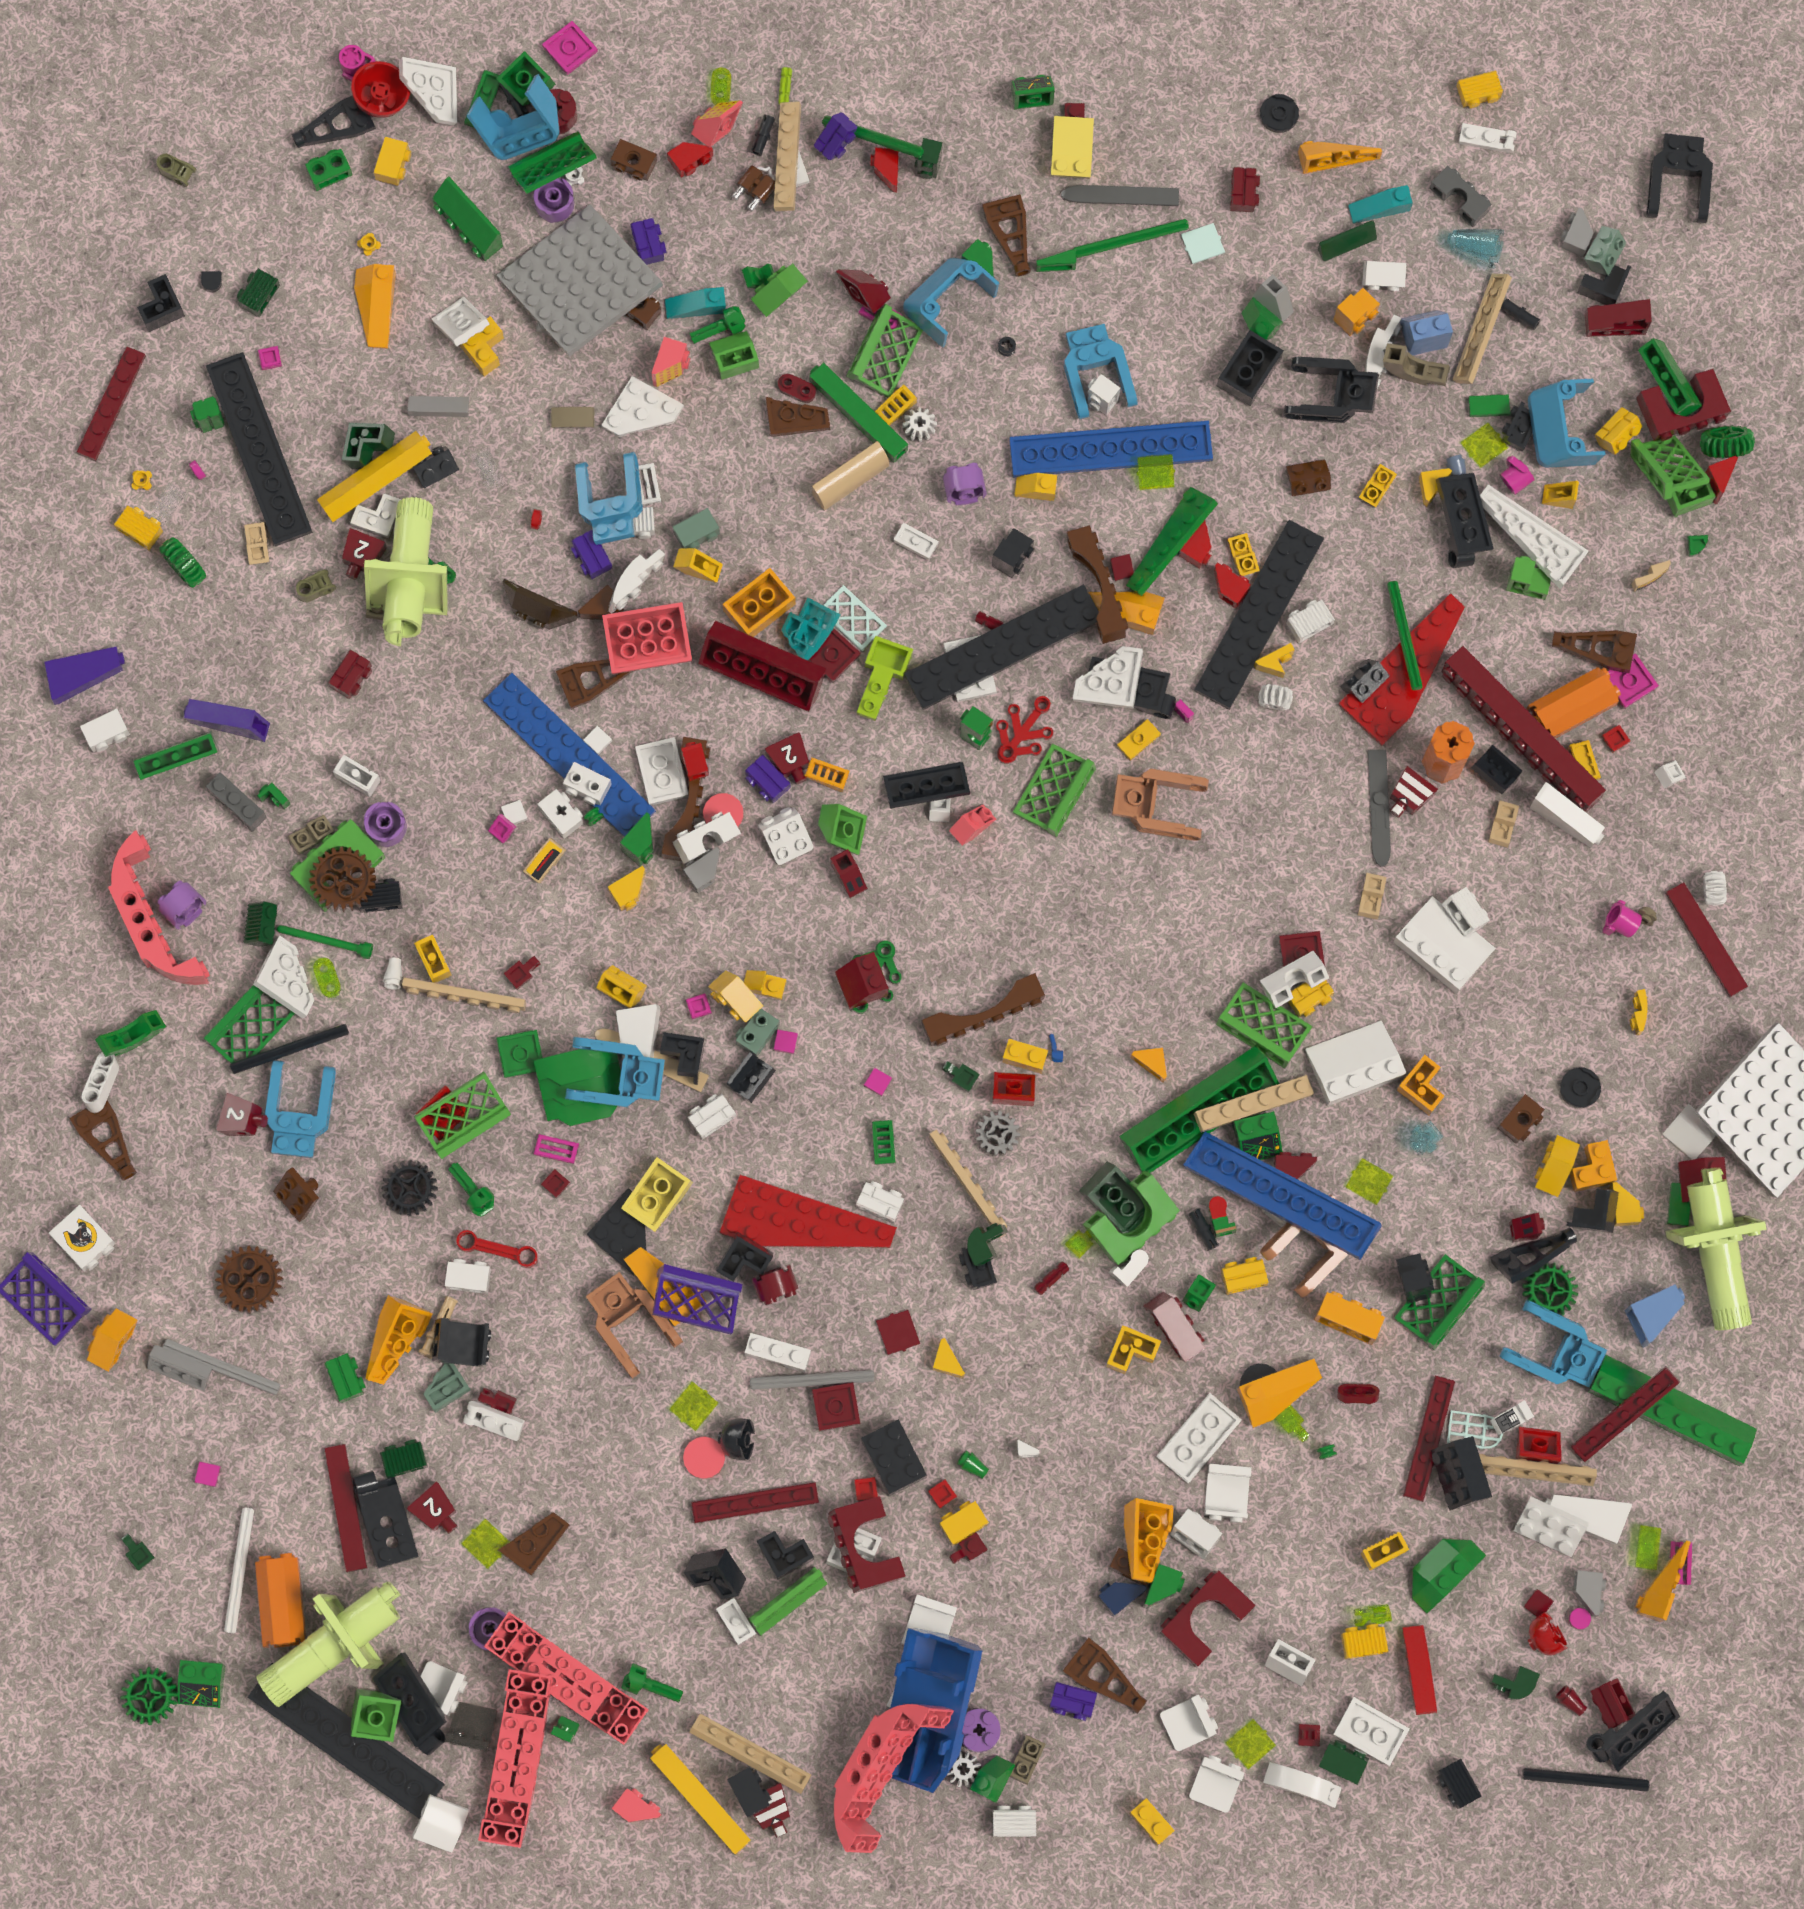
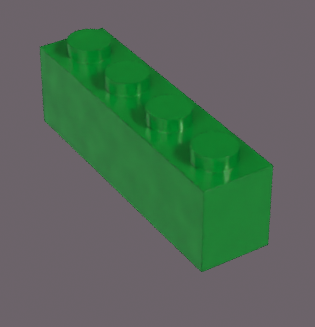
(1669, 377)
(175, 755)

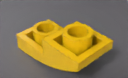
(1378, 485)
(1243, 555)
(1639, 1017)

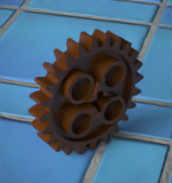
(333, 894)
(235, 1266)

